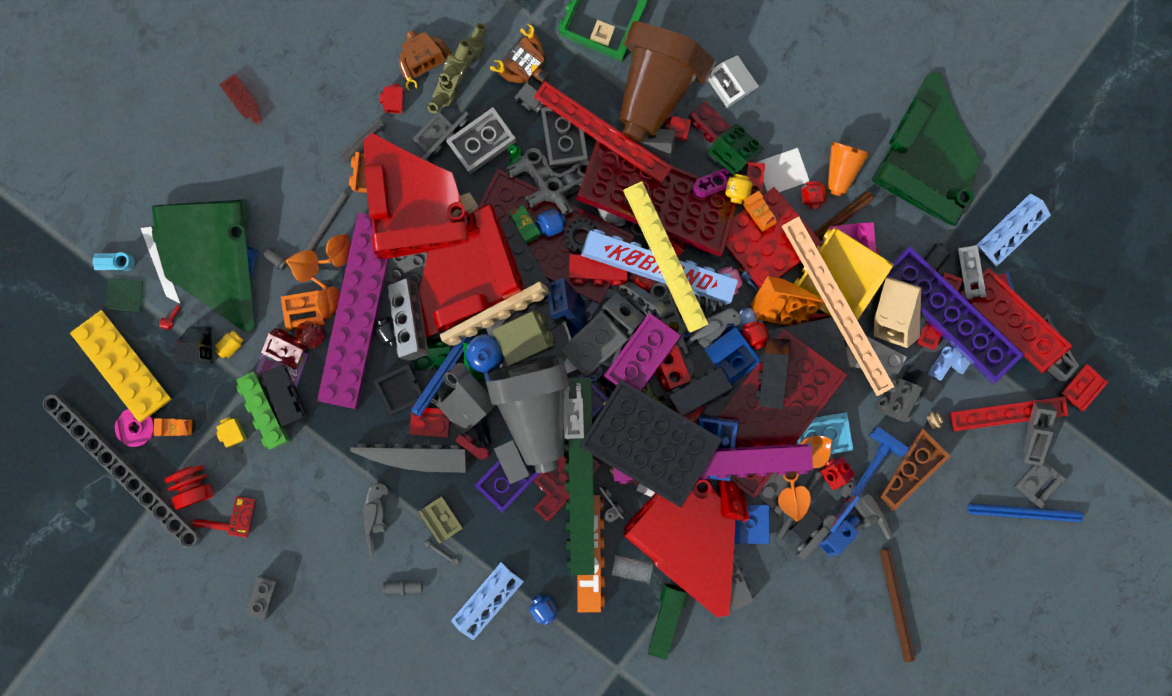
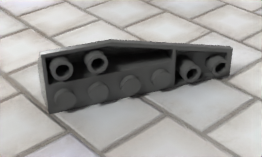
(417, 458)

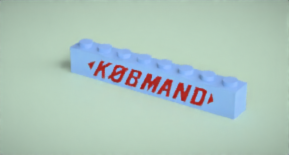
(642, 262)

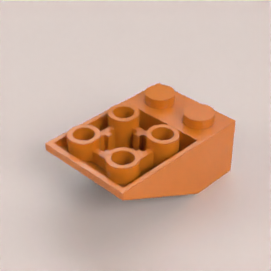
(784, 302)

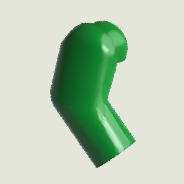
(515, 154)

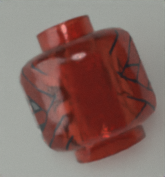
(309, 334)

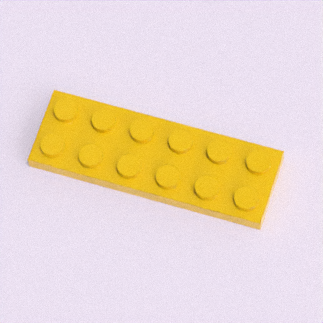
(120, 366)

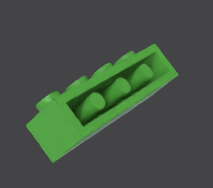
(262, 410)

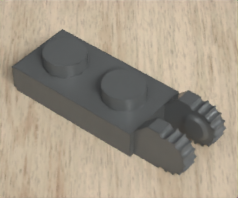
(817, 536)

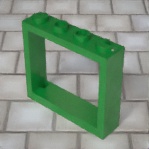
(564, 25)

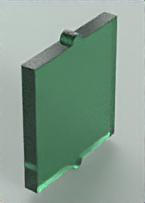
(124, 295)

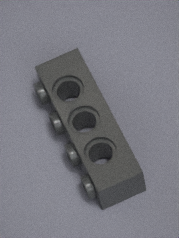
(408, 320)

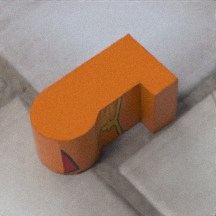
(759, 211)
(172, 427)

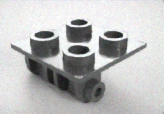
(406, 267)
(615, 510)

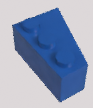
(724, 429)

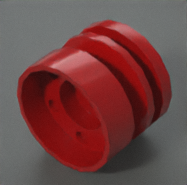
(189, 487)

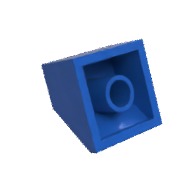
(732, 355)

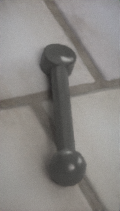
(428, 543)

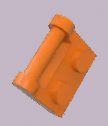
(300, 304)

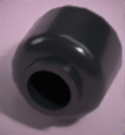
(385, 331)

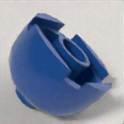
(484, 353)

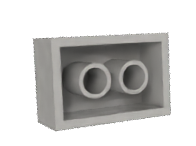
(481, 141)

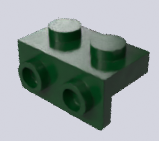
(437, 354)

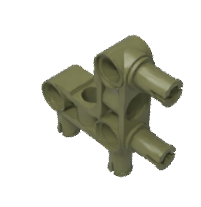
(457, 64)

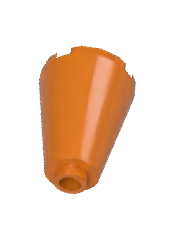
(844, 167)

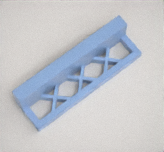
(1012, 226)
(484, 599)

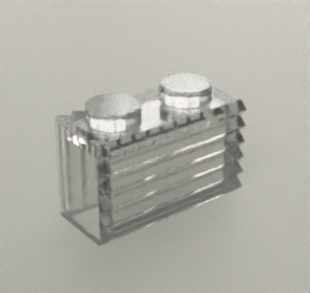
(632, 569)

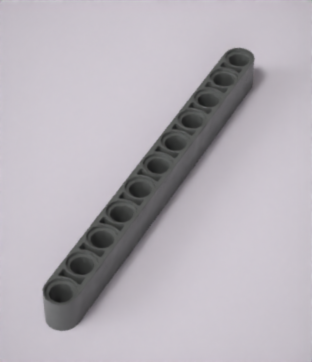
(113, 468)

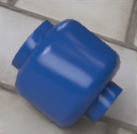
(550, 223)
(543, 609)

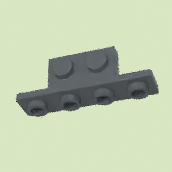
(435, 132)

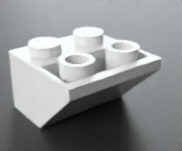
(732, 81)

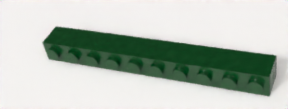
(581, 490)

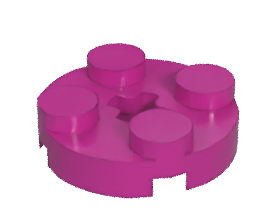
(128, 436)

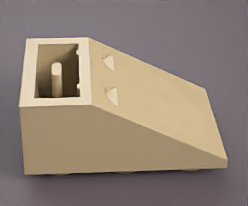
(898, 313)

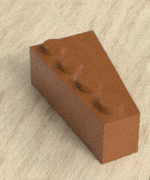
(915, 468)

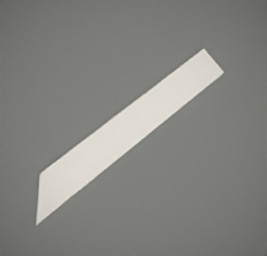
(166, 284)

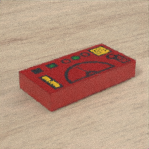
(241, 517)

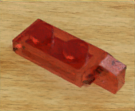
(241, 98)

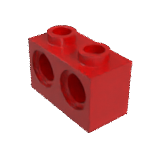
(676, 367)

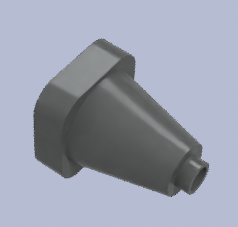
(533, 407)

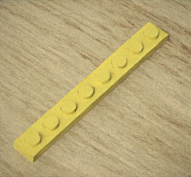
(665, 257)

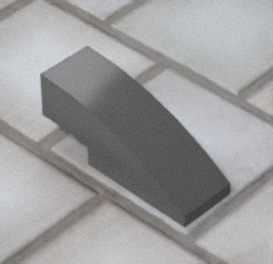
(1039, 433)

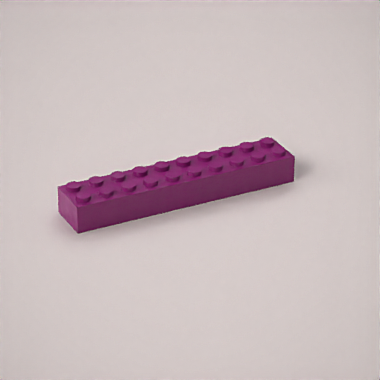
(354, 320)

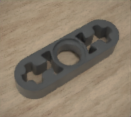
(633, 295)

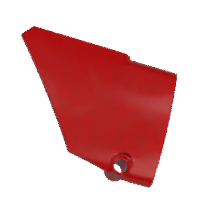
(410, 202)
(469, 276)
(690, 544)

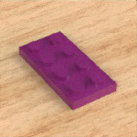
(643, 353)

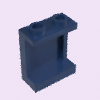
(568, 303)

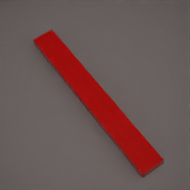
(603, 132)

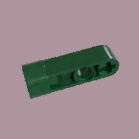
(673, 600)

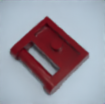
(468, 443)

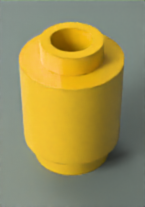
(229, 344)

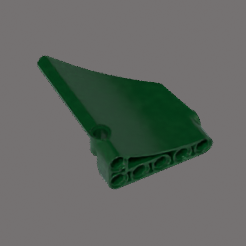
(206, 256)

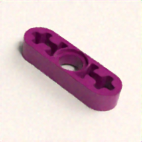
(712, 187)

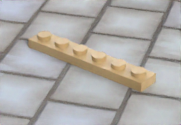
(490, 316)

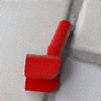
(168, 323)

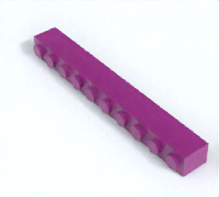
(752, 460)

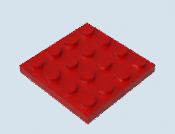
(769, 250)

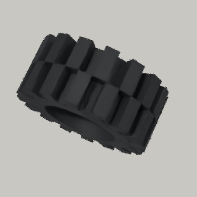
(572, 229)

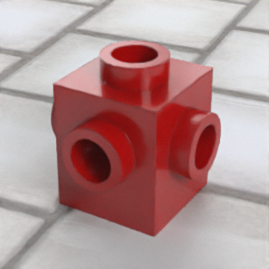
(837, 472)

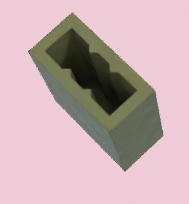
(523, 337)

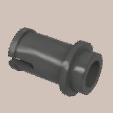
(276, 259)

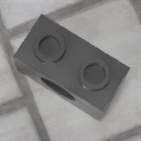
(623, 314)
(262, 597)

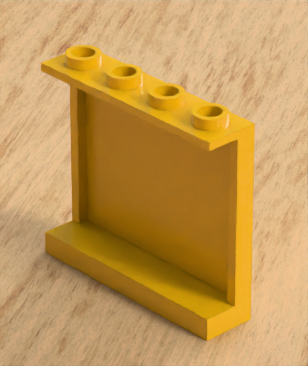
(854, 269)

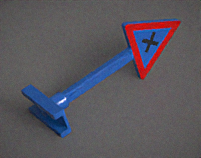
(888, 444)

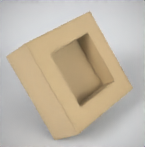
(602, 33)

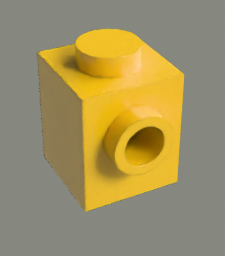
(230, 432)

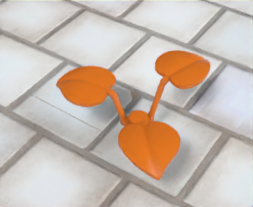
(305, 266)
(797, 500)

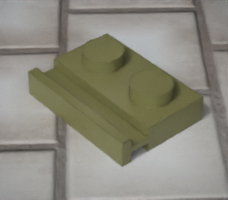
(440, 519)

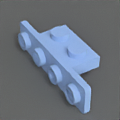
(948, 358)

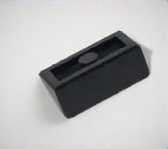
(930, 386)

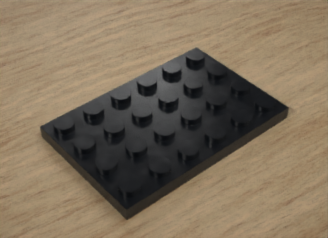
(651, 443)

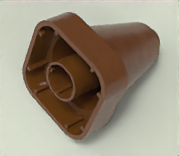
(659, 76)

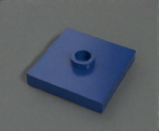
(756, 529)

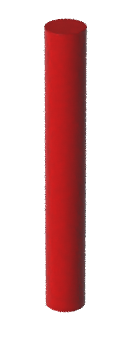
(213, 525)

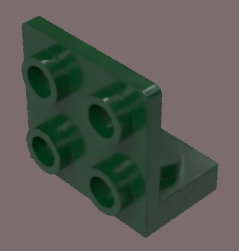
(735, 149)

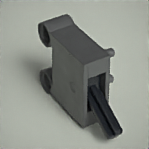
(466, 403)

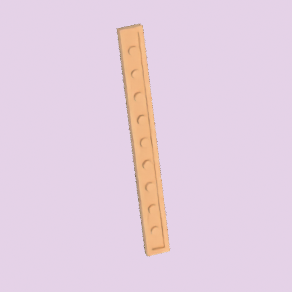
(838, 306)

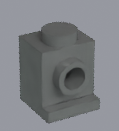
(526, 95)

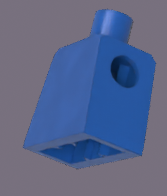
(836, 542)

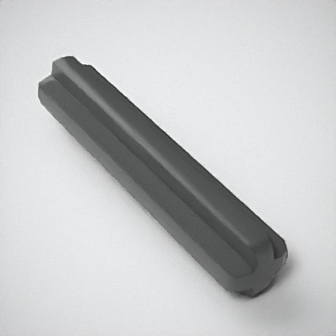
(357, 144)

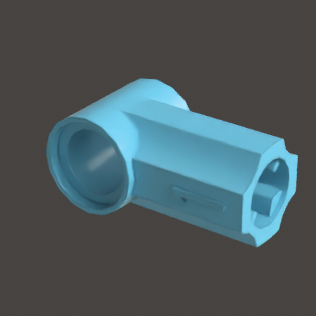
(112, 261)

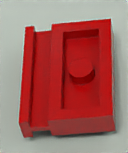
(1084, 387)
(430, 423)
(733, 501)

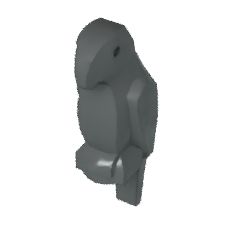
(716, 325)
(867, 508)
(374, 513)

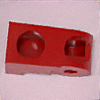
(755, 172)

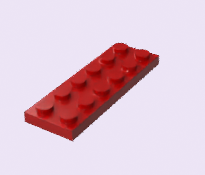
(1019, 323)

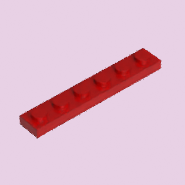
(1002, 414)

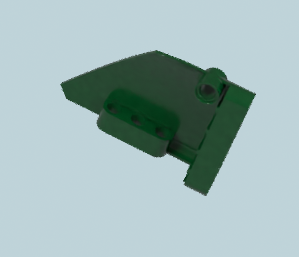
(930, 156)

